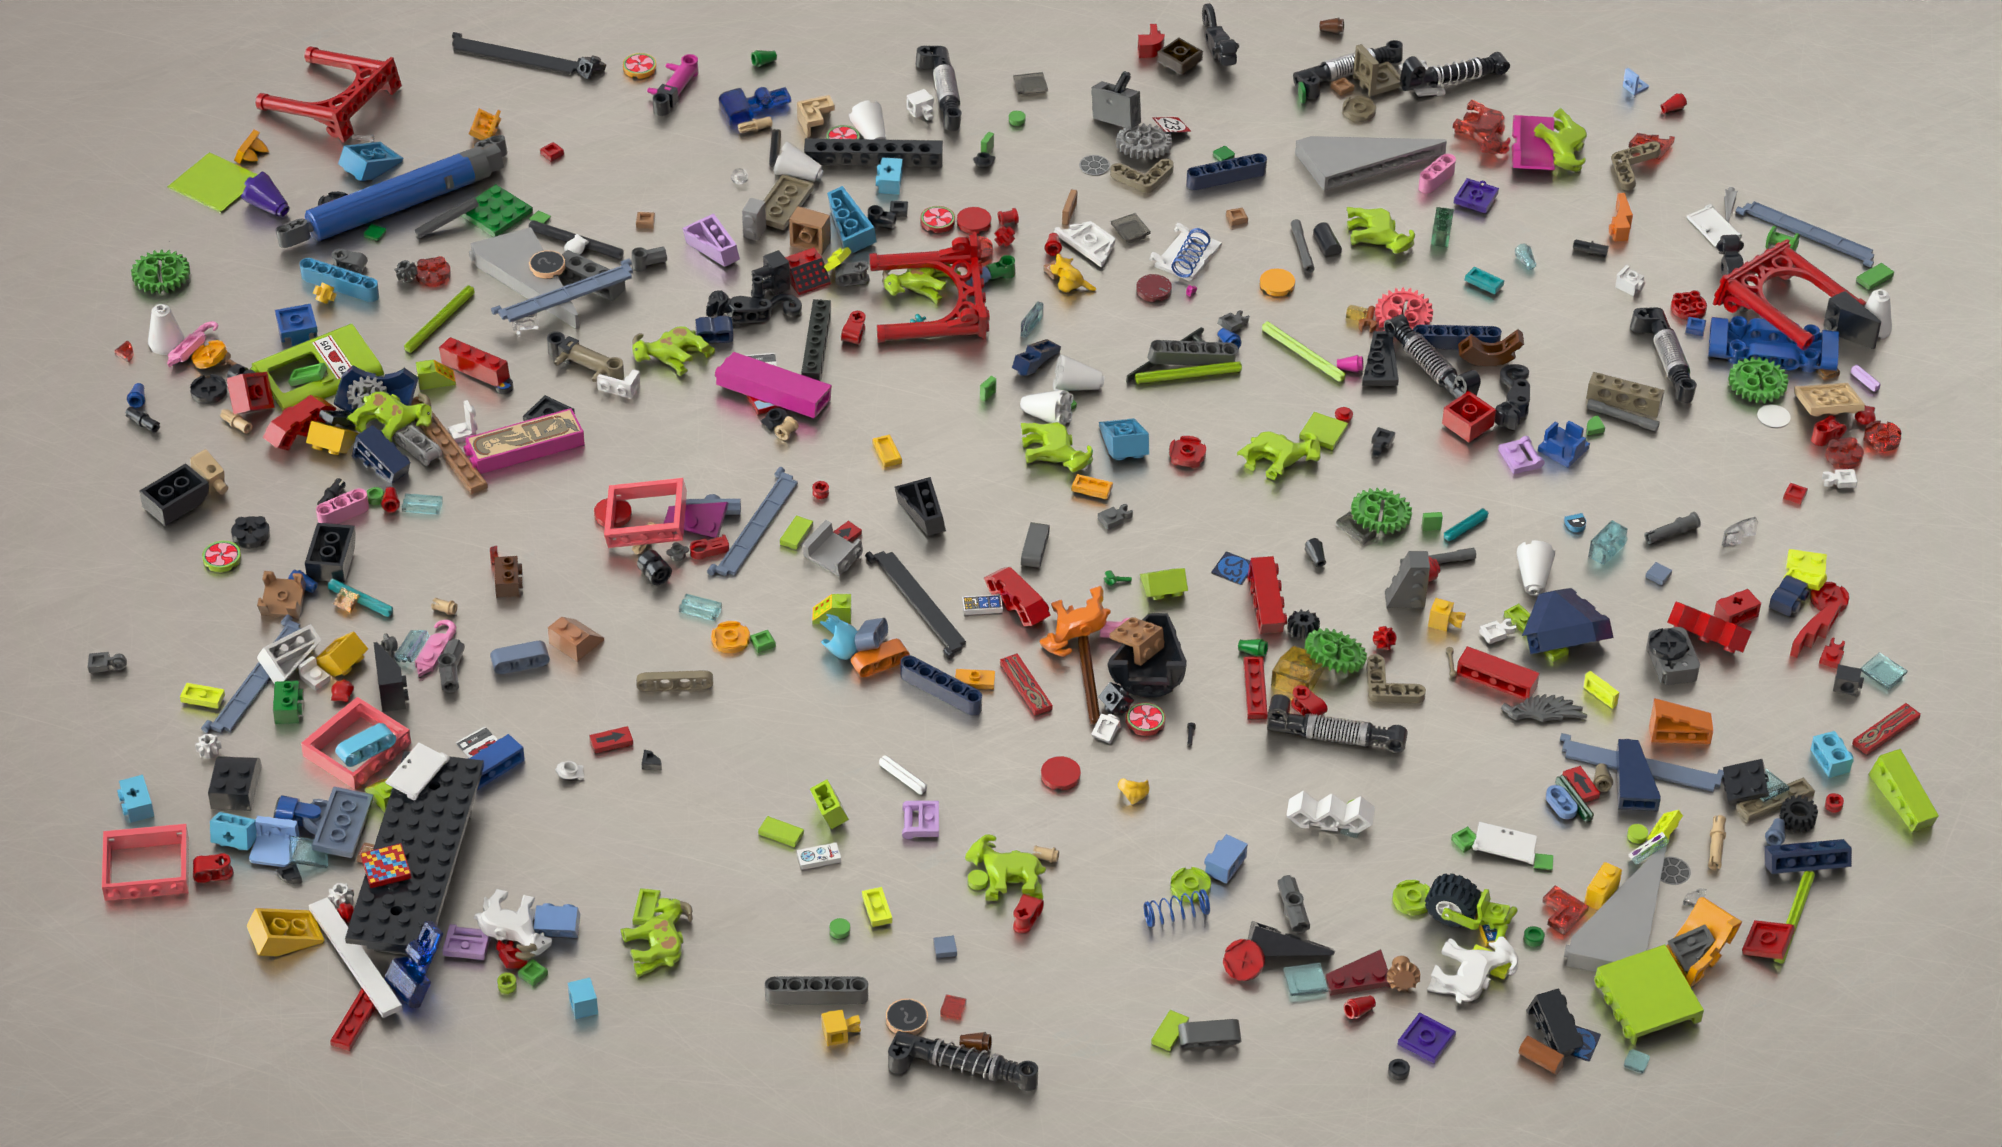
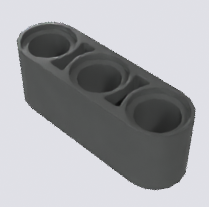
(1035, 545)
(1209, 1033)

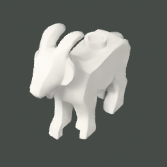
(1474, 970)

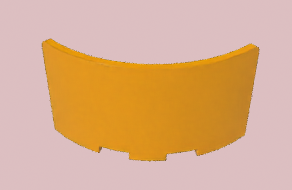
(1722, 927)

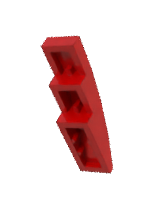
(1818, 626)

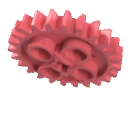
(1418, 310)

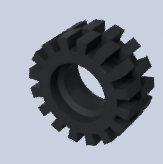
(1799, 805)

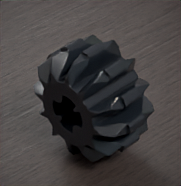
(1302, 623)

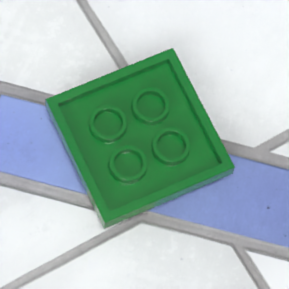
(497, 211)

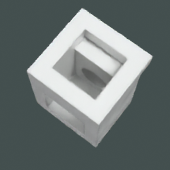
(1629, 281)

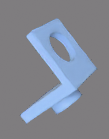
(1631, 82)

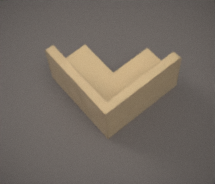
(811, 111)

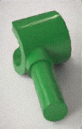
(1111, 579)

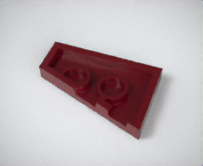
(1361, 975)

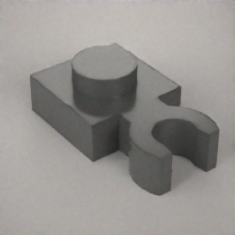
(1233, 322)
(1111, 517)

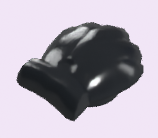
(983, 159)
(774, 418)

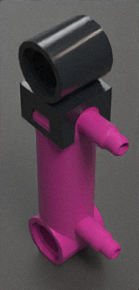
(667, 94)

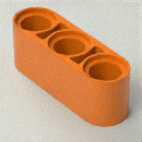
(880, 659)

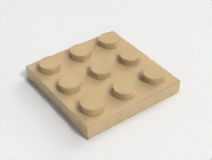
(1829, 399)

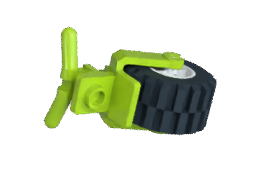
(1457, 901)

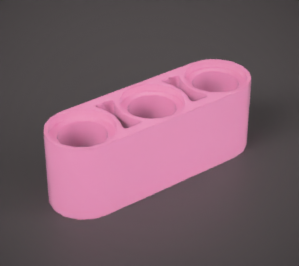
(1437, 173)
(343, 507)

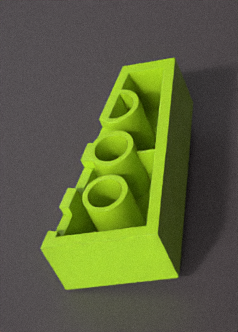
(1903, 790)

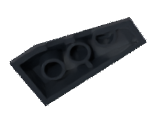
(1278, 944)

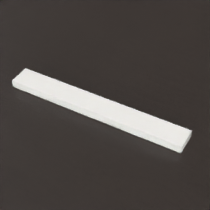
(355, 958)

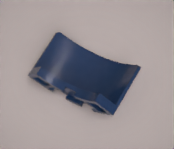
(398, 383)

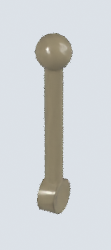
(1449, 650)

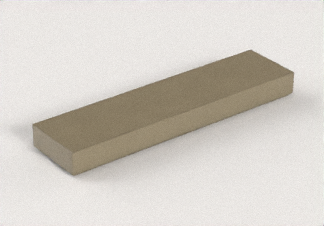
(1757, 808)

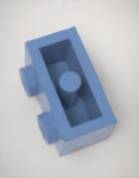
(1225, 858)
(557, 920)

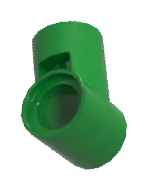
(1003, 268)

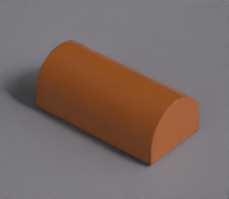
(1541, 1055)

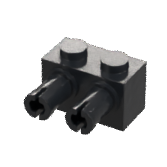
(775, 272)

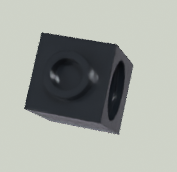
(1848, 680)

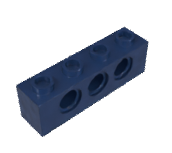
(1808, 856)

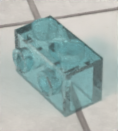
(1608, 542)

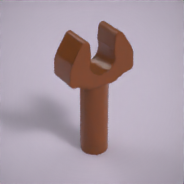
(1368, 321)

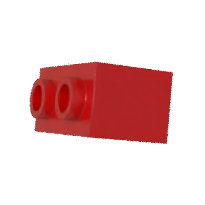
(1738, 607)

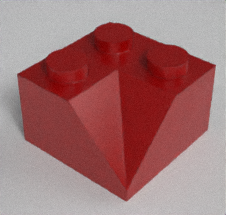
(1468, 416)

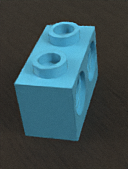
(1832, 754)

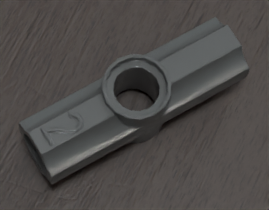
(1293, 904)

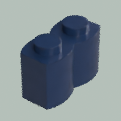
(715, 329)
(1789, 595)

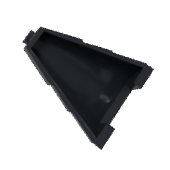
(1159, 673)

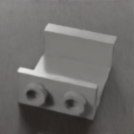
(831, 550)

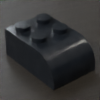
(174, 494)
(330, 552)
(234, 783)

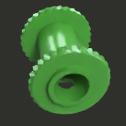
(1774, 237)

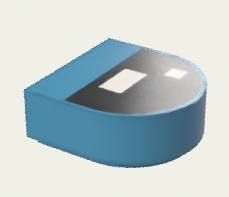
(1575, 522)

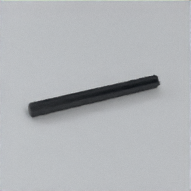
(567, 236)

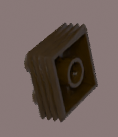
(1180, 56)

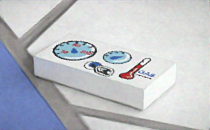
(819, 856)

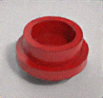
(1344, 414)
(345, 911)

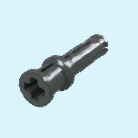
(1680, 525)

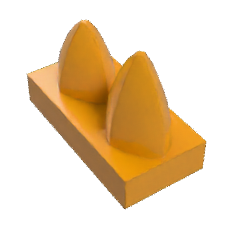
(246, 149)

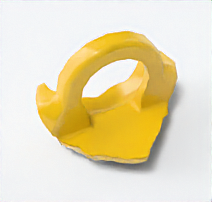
(1134, 790)

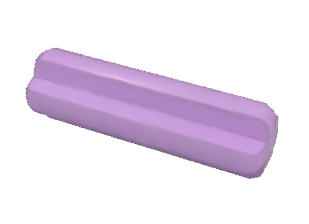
(1865, 378)

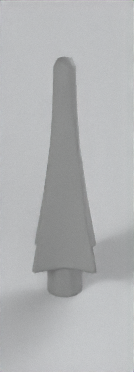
(1729, 199)

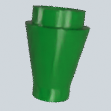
(762, 57)
(1255, 647)

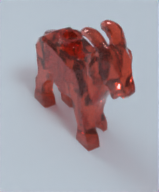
(1486, 130)

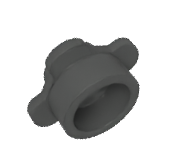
(677, 551)
(389, 644)

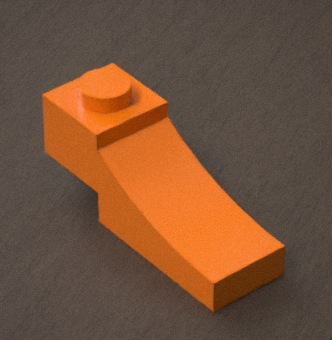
(1622, 222)

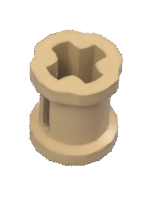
(790, 425)

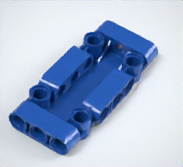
(1761, 339)

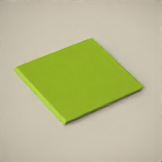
(213, 182)

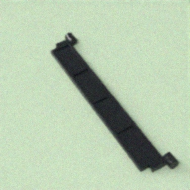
(513, 55)
(920, 600)

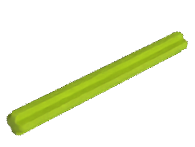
(439, 318)
(1303, 351)
(1188, 372)
(1798, 904)

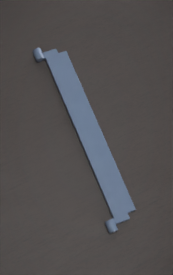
(1809, 231)
(566, 293)
(757, 525)
(248, 690)
(1659, 770)

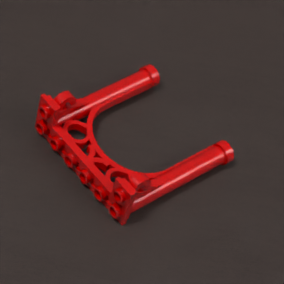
(337, 118)
(1774, 262)
(969, 321)

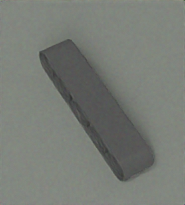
(1191, 352)
(816, 990)

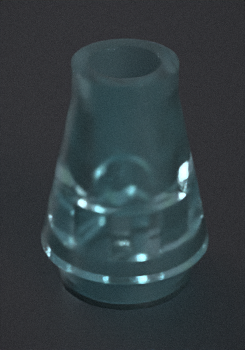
(1525, 255)

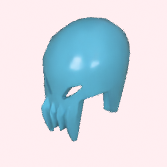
(843, 641)

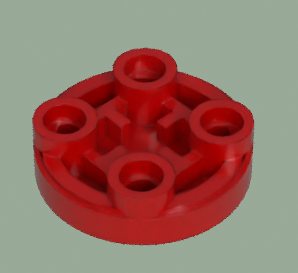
(1688, 305)

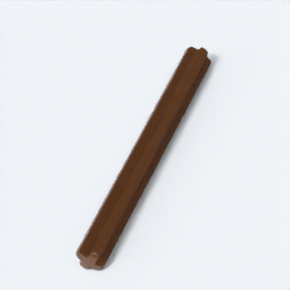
(1089, 680)

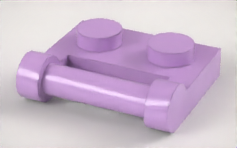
(1515, 457)
(927, 819)
(465, 946)

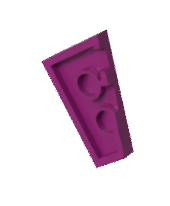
(701, 518)

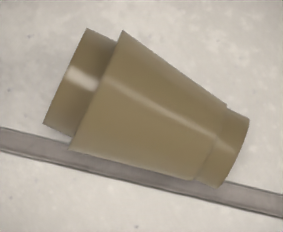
(1602, 778)

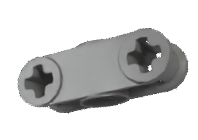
(418, 445)

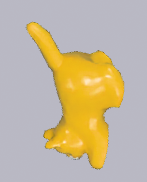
(1069, 276)

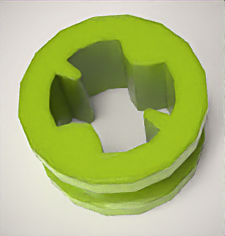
(509, 988)

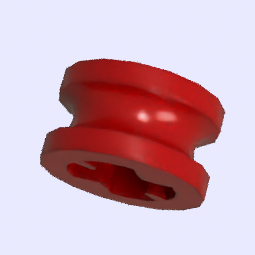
(823, 486)
(1833, 797)

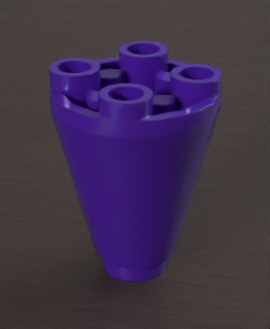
(264, 194)

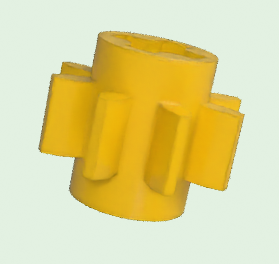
(324, 293)

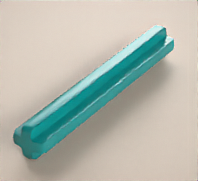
(364, 599)

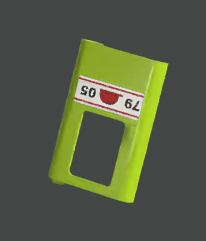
(336, 349)

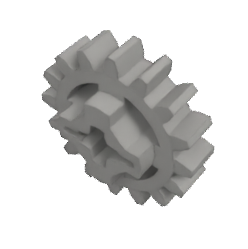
(363, 388)

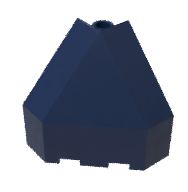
(1564, 620)

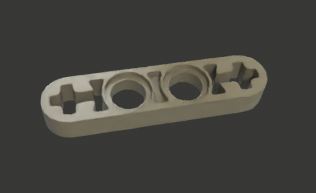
(646, 683)

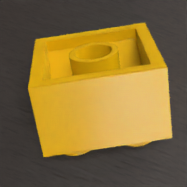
(330, 437)
(342, 654)

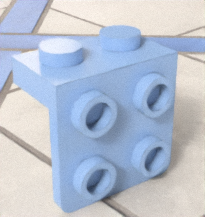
(273, 841)

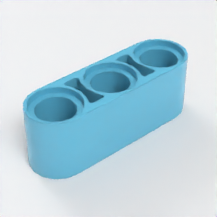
(365, 744)

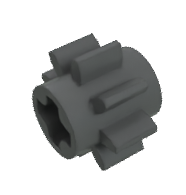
(406, 271)

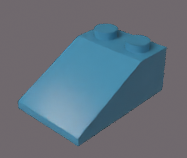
(368, 160)
(1125, 438)

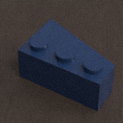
(380, 454)

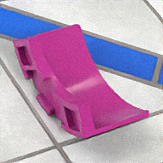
(1529, 150)

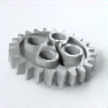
(1144, 141)

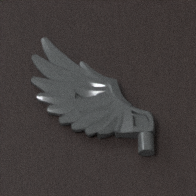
(1544, 709)

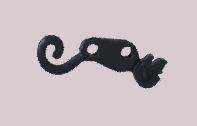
(1217, 39)
(1729, 247)
(749, 307)
(1517, 399)

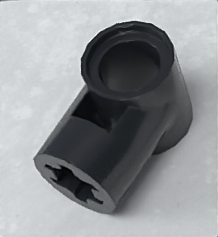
(881, 218)

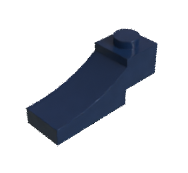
(1035, 355)

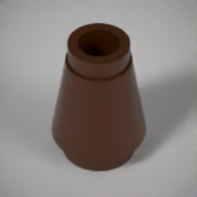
(1333, 25)
(980, 1041)

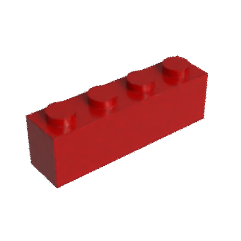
(474, 362)
(1497, 673)

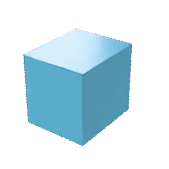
(582, 998)

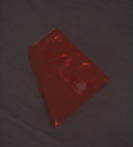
(1641, 138)

